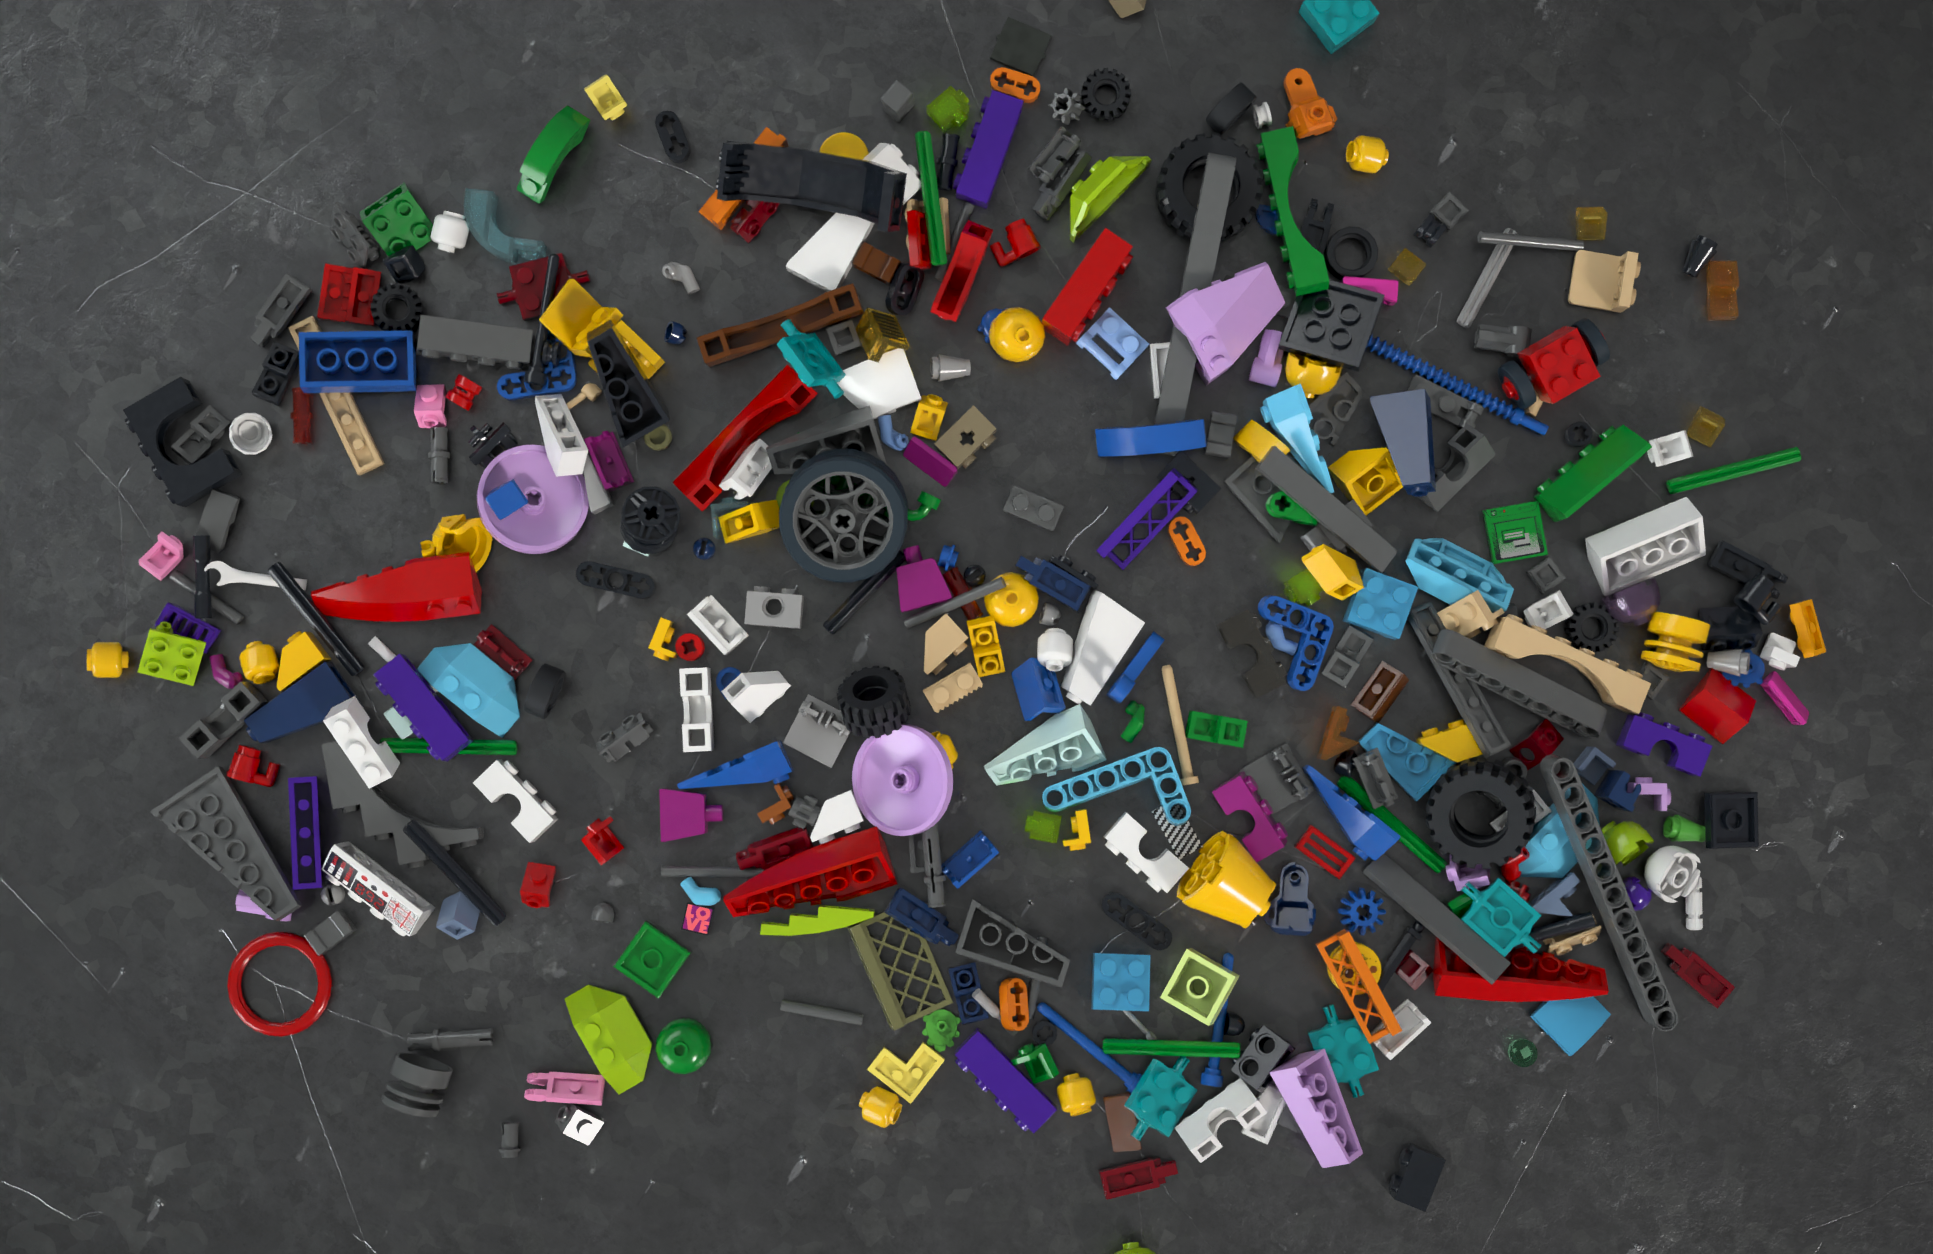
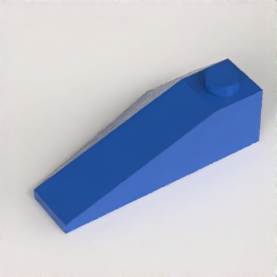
(754, 767)
(1361, 828)

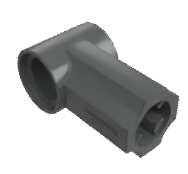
(1501, 339)

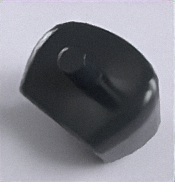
(1344, 763)

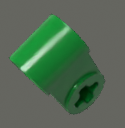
(1290, 512)

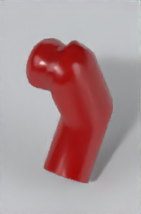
(1511, 869)

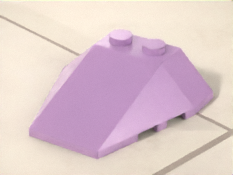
(1226, 317)

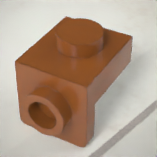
(775, 812)

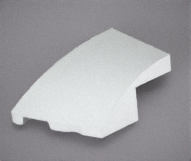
(881, 384)

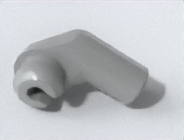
(681, 273)

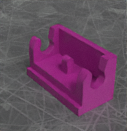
(609, 461)

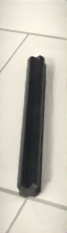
(315, 618)
(454, 872)

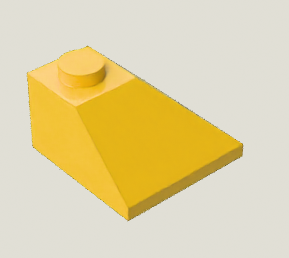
(1366, 477)

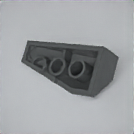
(847, 431)

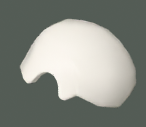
(250, 433)

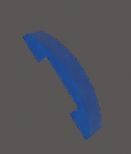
(1151, 438)

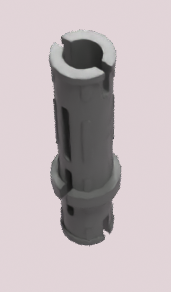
(933, 867)
(449, 1039)

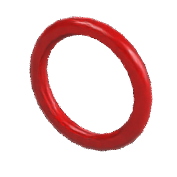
(273, 1028)

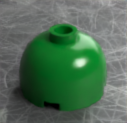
(683, 1046)

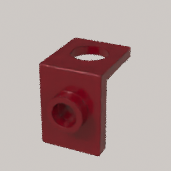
(1541, 742)

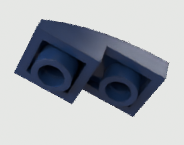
(964, 983)

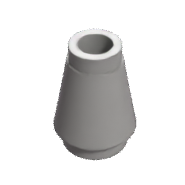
(949, 367)
(1731, 661)

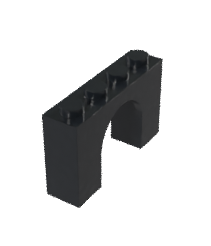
(151, 420)

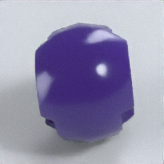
(1638, 895)

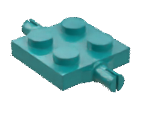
(811, 359)
(1501, 917)
(1346, 1049)
(1160, 1097)

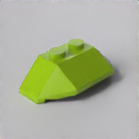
(1102, 189)
(611, 1035)

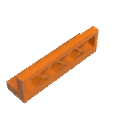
(721, 211)
(1370, 986)

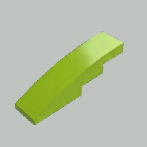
(828, 919)

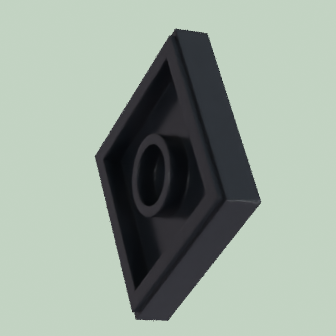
(1731, 820)

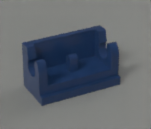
(1614, 788)

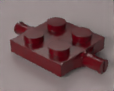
(529, 284)

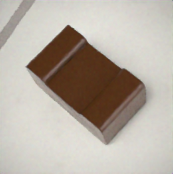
(876, 263)

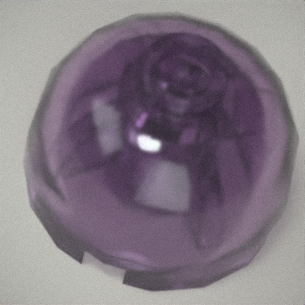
(1635, 603)

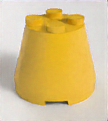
(1226, 882)

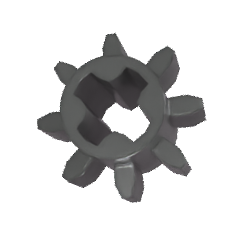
(1067, 99)
(805, 811)

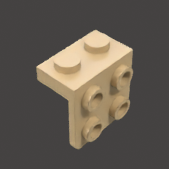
(1604, 280)

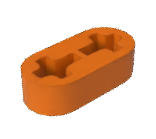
(1016, 78)
(1192, 538)
(1013, 1004)

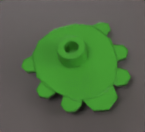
(941, 1028)

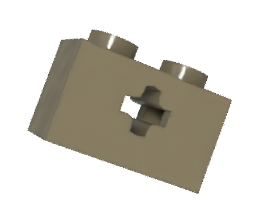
(972, 423)

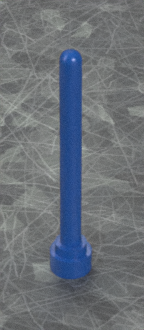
(1212, 1074)
(1129, 1078)

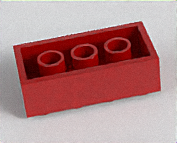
(1086, 286)

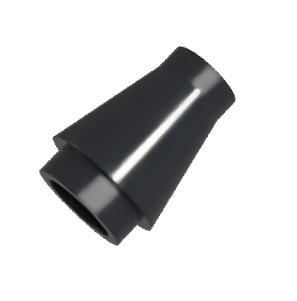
(1699, 254)

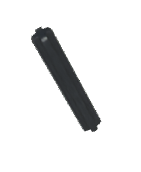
(861, 595)

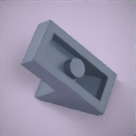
(1549, 899)

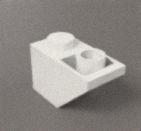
(755, 692)
(837, 814)

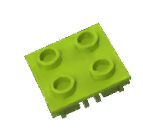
(171, 655)

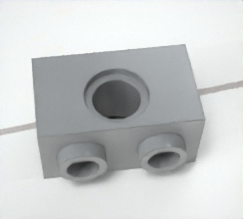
(758, 615)

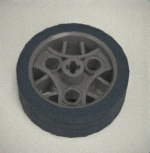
(844, 563)

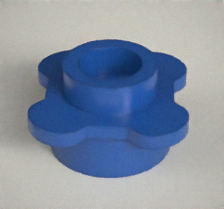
(948, 557)

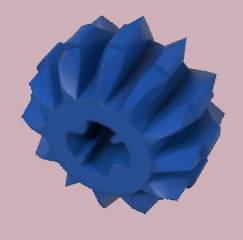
(1352, 914)

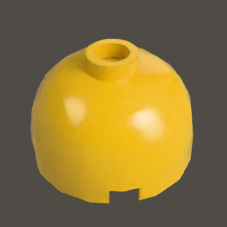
(1016, 334)
(1313, 375)
(1014, 603)

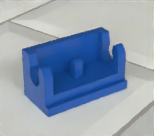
(969, 859)

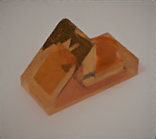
(1333, 743)

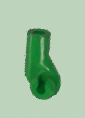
(1136, 723)

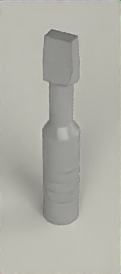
(989, 1006)

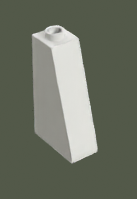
(830, 252)
(1099, 647)

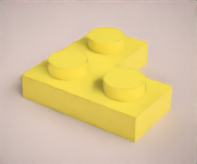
(909, 1077)

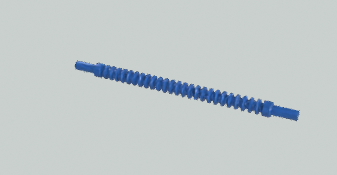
(1516, 416)

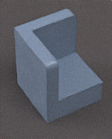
(1592, 764)
(457, 916)

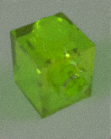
(949, 109)
(1303, 588)
(1043, 826)

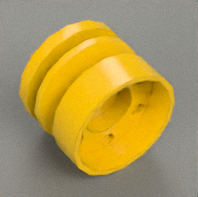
(1675, 641)

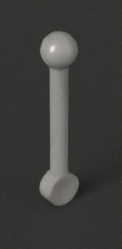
(1148, 1034)

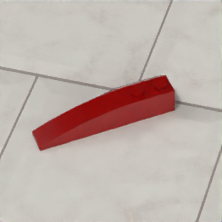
(414, 592)
(827, 871)
(1525, 980)

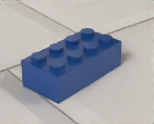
(357, 361)

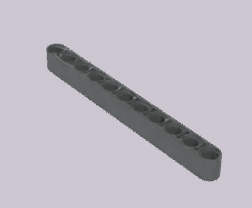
(1197, 274)
(1600, 883)

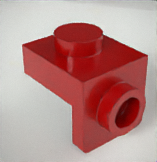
(602, 841)
(537, 884)

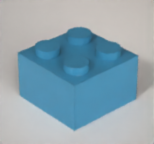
(1381, 604)
(1120, 982)

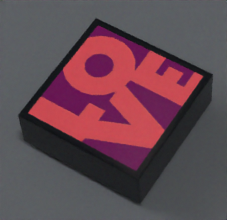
(697, 918)

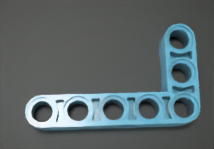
(1122, 780)

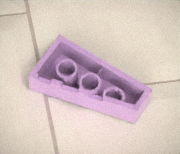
(1318, 1107)

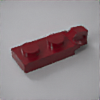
(774, 849)
(1698, 975)
(1136, 1176)

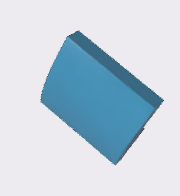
(1571, 1021)

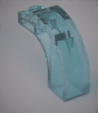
(480, 215)

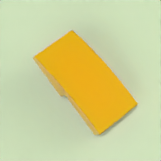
(1258, 440)
(985, 646)

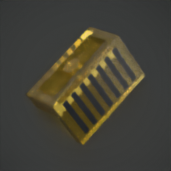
(878, 331)

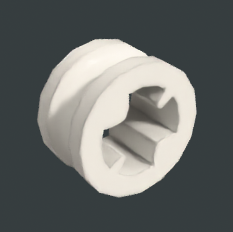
(1262, 115)

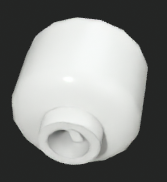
(450, 231)
(1055, 649)

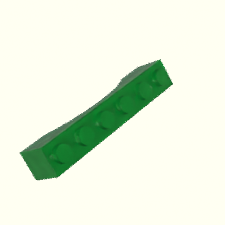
(1306, 264)

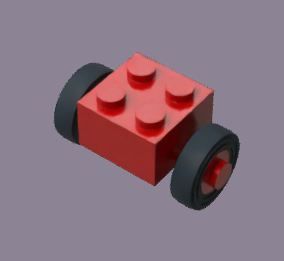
(1555, 365)

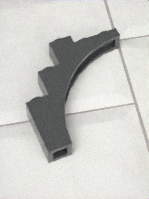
(382, 815)

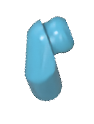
(700, 895)

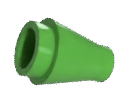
(1681, 829)

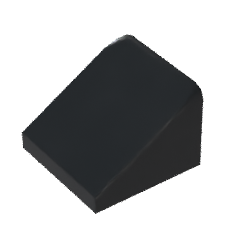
(404, 264)

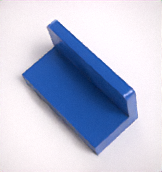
(1037, 689)

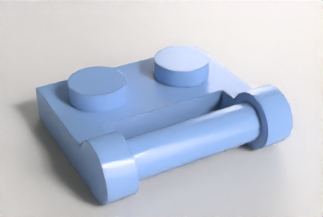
(1119, 337)

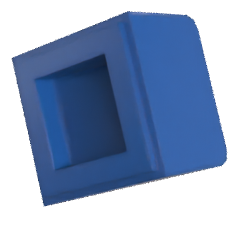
(506, 499)

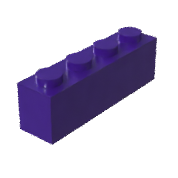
(989, 148)
(422, 707)
(304, 832)
(1005, 1081)

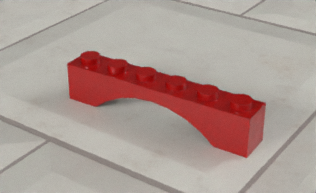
(778, 400)

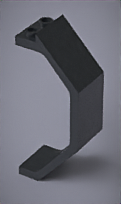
(812, 181)

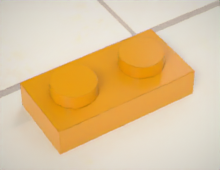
(1807, 627)

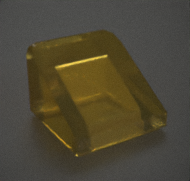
(1591, 223)
(1407, 266)
(1706, 426)

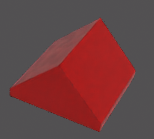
(1718, 706)

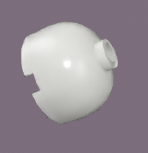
(1671, 872)

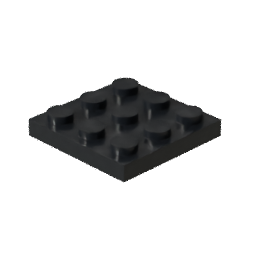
(1333, 324)

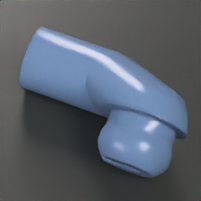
(889, 436)
(1278, 640)

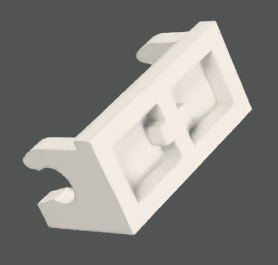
(748, 470)
(718, 625)
(1412, 1024)

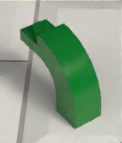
(549, 150)

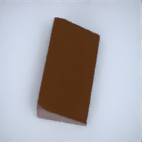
(1380, 692)
(1121, 1123)

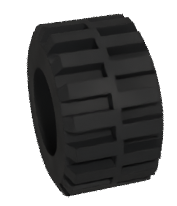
(874, 701)

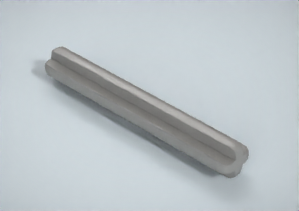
(1485, 282)

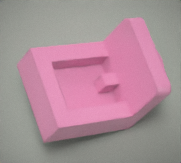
(430, 406)
(163, 556)

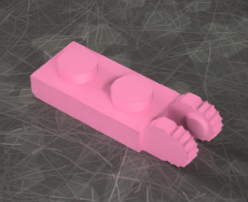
(566, 1088)

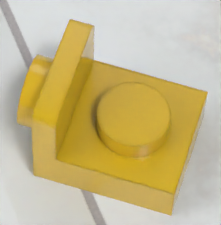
(929, 416)
(662, 635)
(1080, 826)

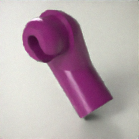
(223, 675)

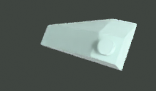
(1057, 744)

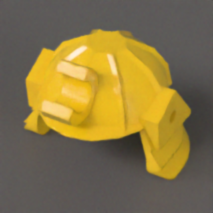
(460, 535)

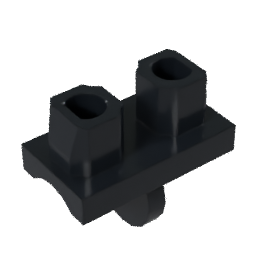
(499, 436)

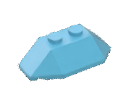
(1455, 573)
(473, 685)
(1549, 845)

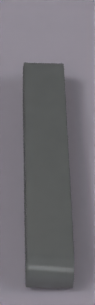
(1518, 684)

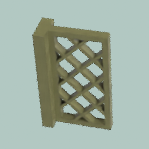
(881, 982)

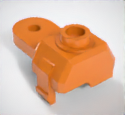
(1308, 111)

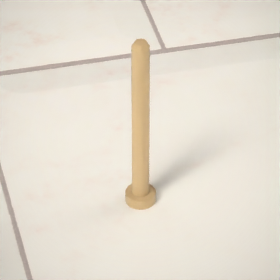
(1178, 727)

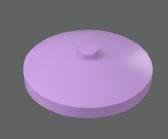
(554, 507)
(902, 781)

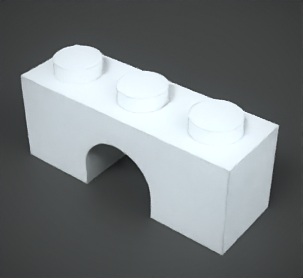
(698, 710)
(349, 728)
(534, 815)
(1125, 838)
(1201, 1128)

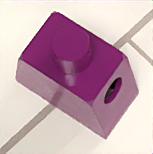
(920, 582)
(685, 814)

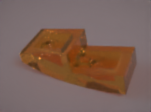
(1721, 290)

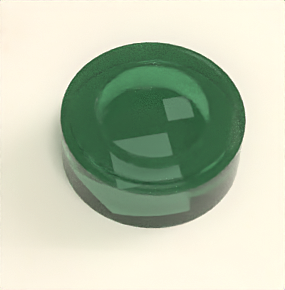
(1522, 1052)

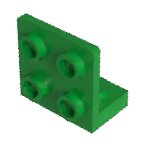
(397, 221)

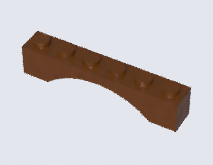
(764, 332)

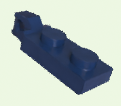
(1054, 581)
(920, 918)

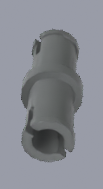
(439, 455)

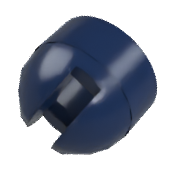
(674, 332)
(709, 550)

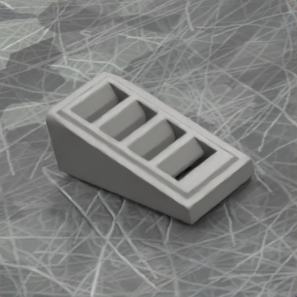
(598, 497)

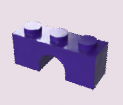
(1687, 752)

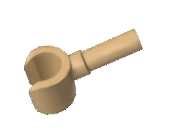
(589, 390)

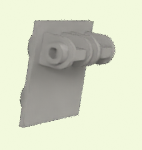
(818, 731)

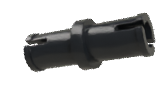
(947, 161)

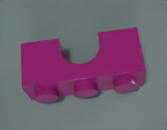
(1241, 794)

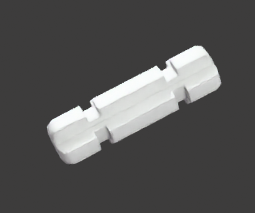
(1693, 906)

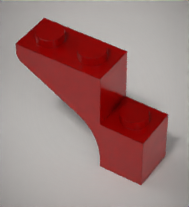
(962, 271)

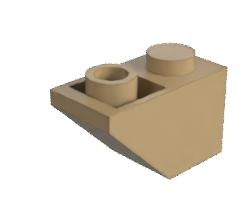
(940, 642)

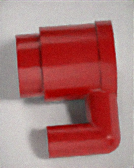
(1021, 240)
(245, 766)

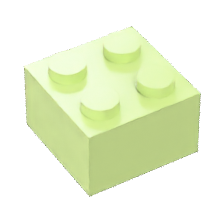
(1199, 986)

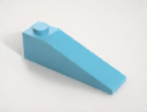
(1290, 420)

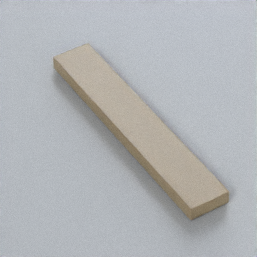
(345, 416)

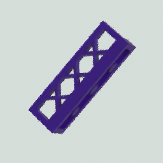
(1135, 517)

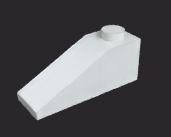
(561, 436)

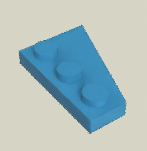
(1406, 762)

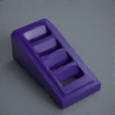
(172, 608)

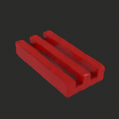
(918, 240)
(1306, 838)

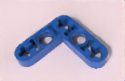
(565, 364)
(1308, 629)
(1126, 680)

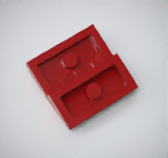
(348, 294)

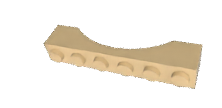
(1616, 687)

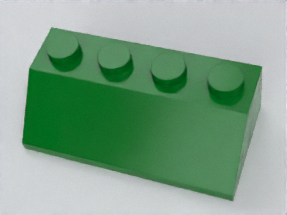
(1591, 472)

